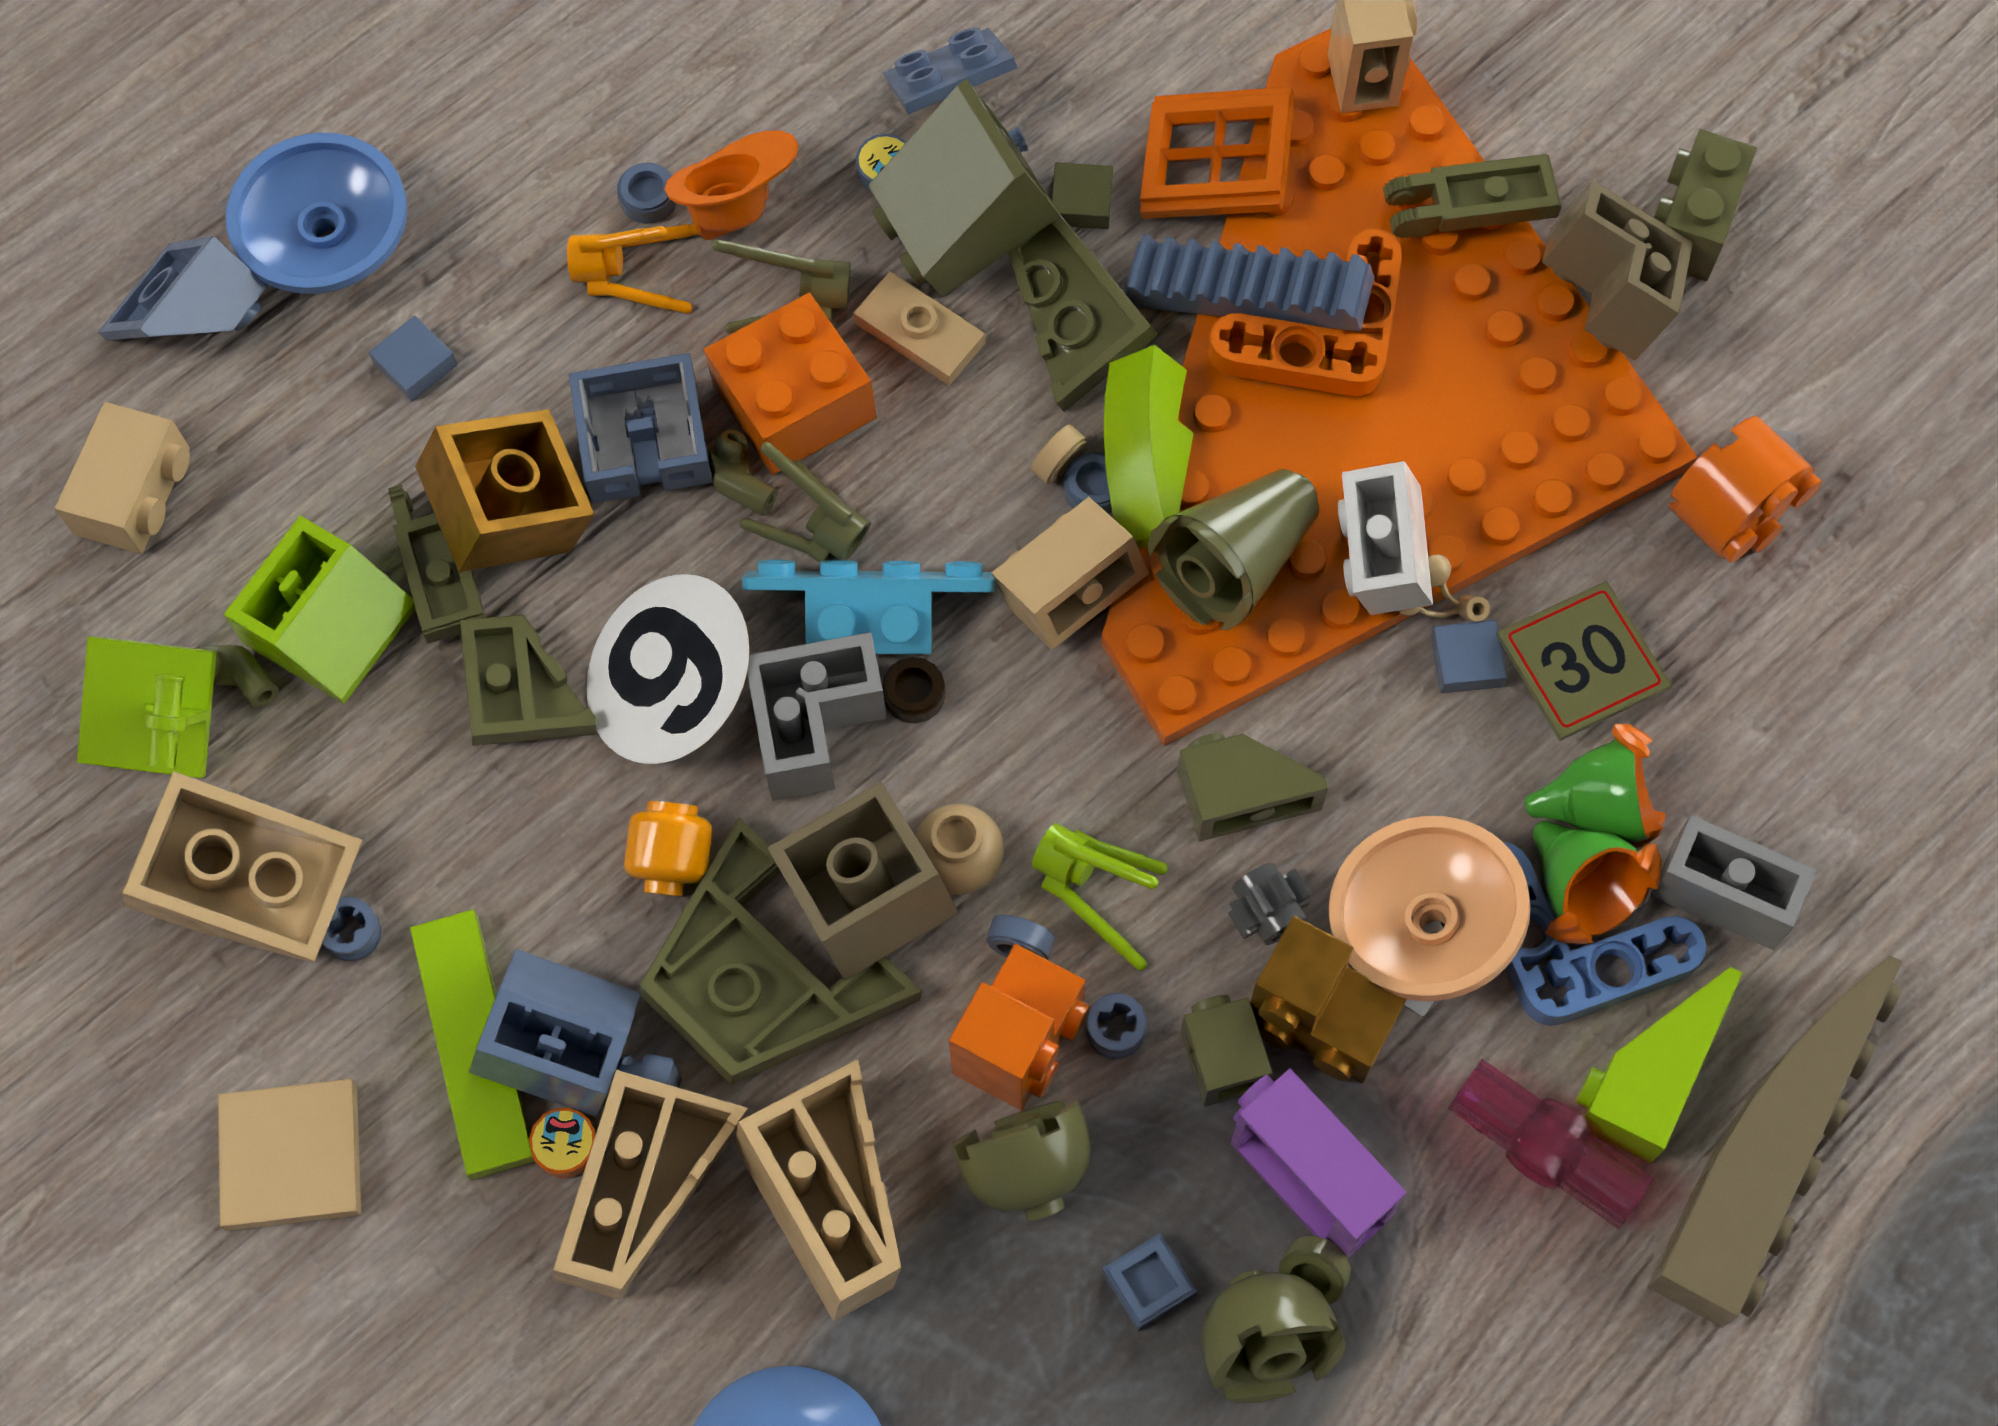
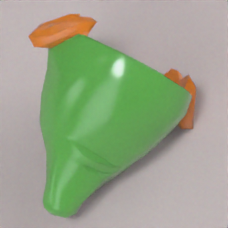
(1604, 791)
(1592, 879)

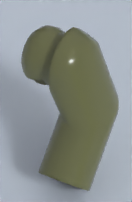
(733, 476)

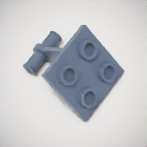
(930, 77)

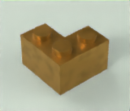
(1321, 1004)

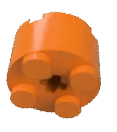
(1743, 489)

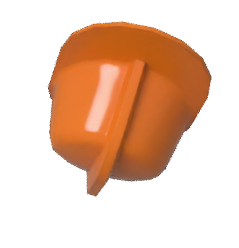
(733, 183)

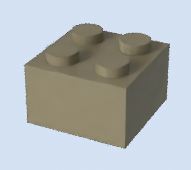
(863, 880)

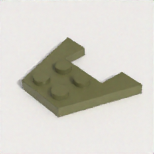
(740, 990)

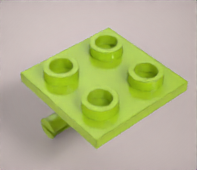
(146, 706)

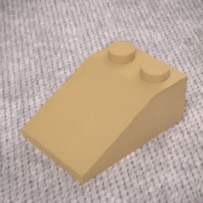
(240, 870)

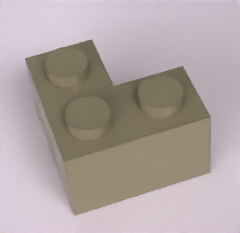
(1627, 264)

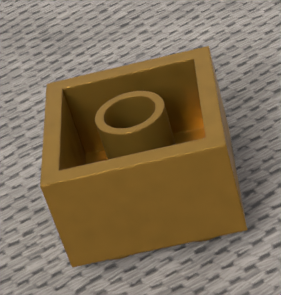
(503, 489)

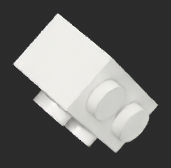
(1385, 538)

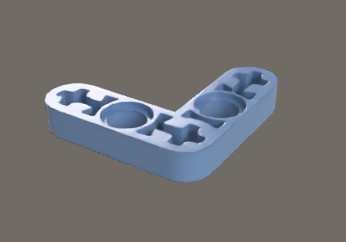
(1577, 967)

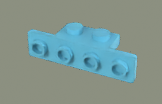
(887, 602)

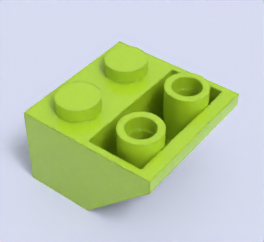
(320, 610)

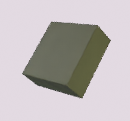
(1083, 194)

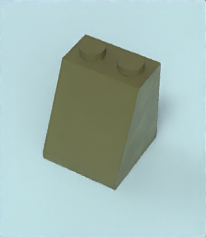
(959, 194)

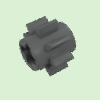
(1268, 902)

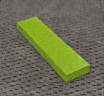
(459, 1001)

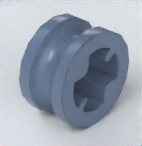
(365, 938)
(1103, 1010)

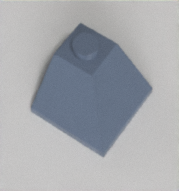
(188, 291)

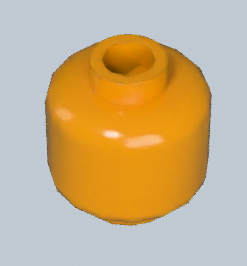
(667, 847)

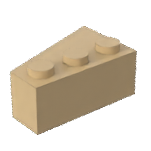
(638, 1177)
(825, 1187)

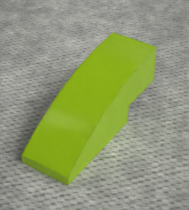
(1144, 440)

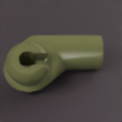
(240, 669)

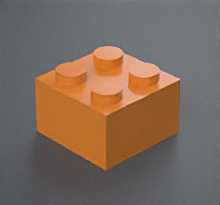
(791, 381)

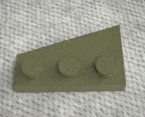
(1075, 310)

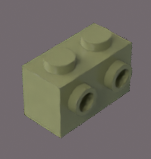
(1706, 195)

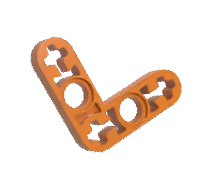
(1369, 343)

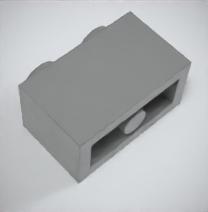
(1734, 883)

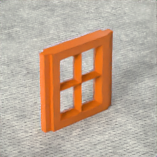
(1216, 196)

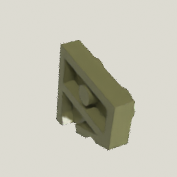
(516, 686)

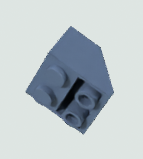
(555, 1033)

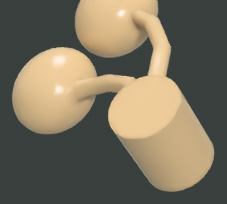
(1467, 606)

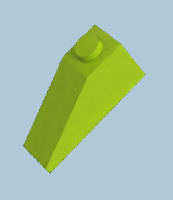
(1650, 1078)

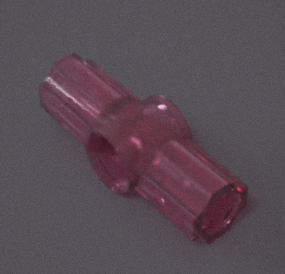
(1550, 1144)

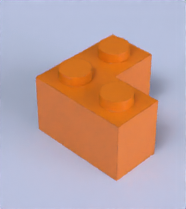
(1016, 1026)

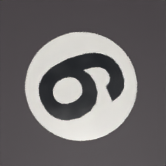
(668, 669)

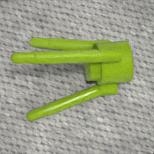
(1072, 858)

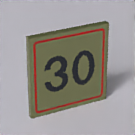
(1583, 660)

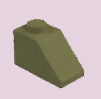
(1244, 785)

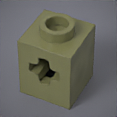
(1224, 1048)

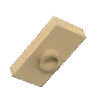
(919, 328)

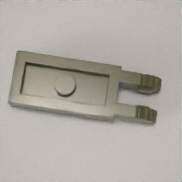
(1474, 196)
(437, 588)

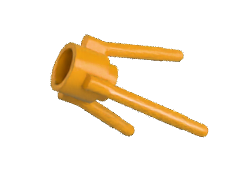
(600, 256)

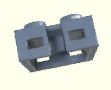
(640, 427)

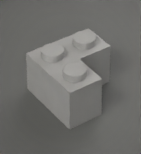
(801, 695)

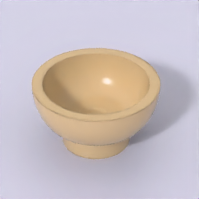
(962, 846)

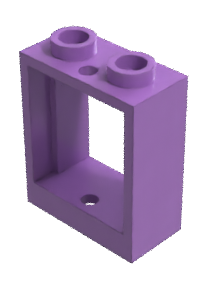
(1314, 1162)

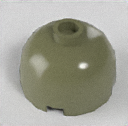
(1027, 1159)
(1266, 1333)

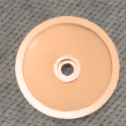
(1425, 874)

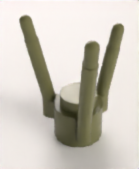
(824, 279)
(833, 523)

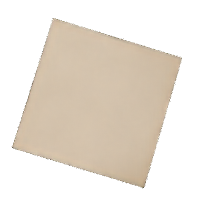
(289, 1155)

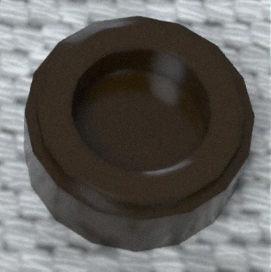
(913, 690)

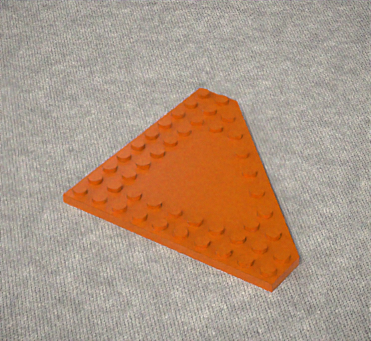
(1483, 394)

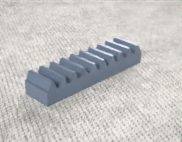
(1251, 283)

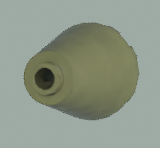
(1233, 546)

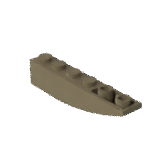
(1768, 1157)

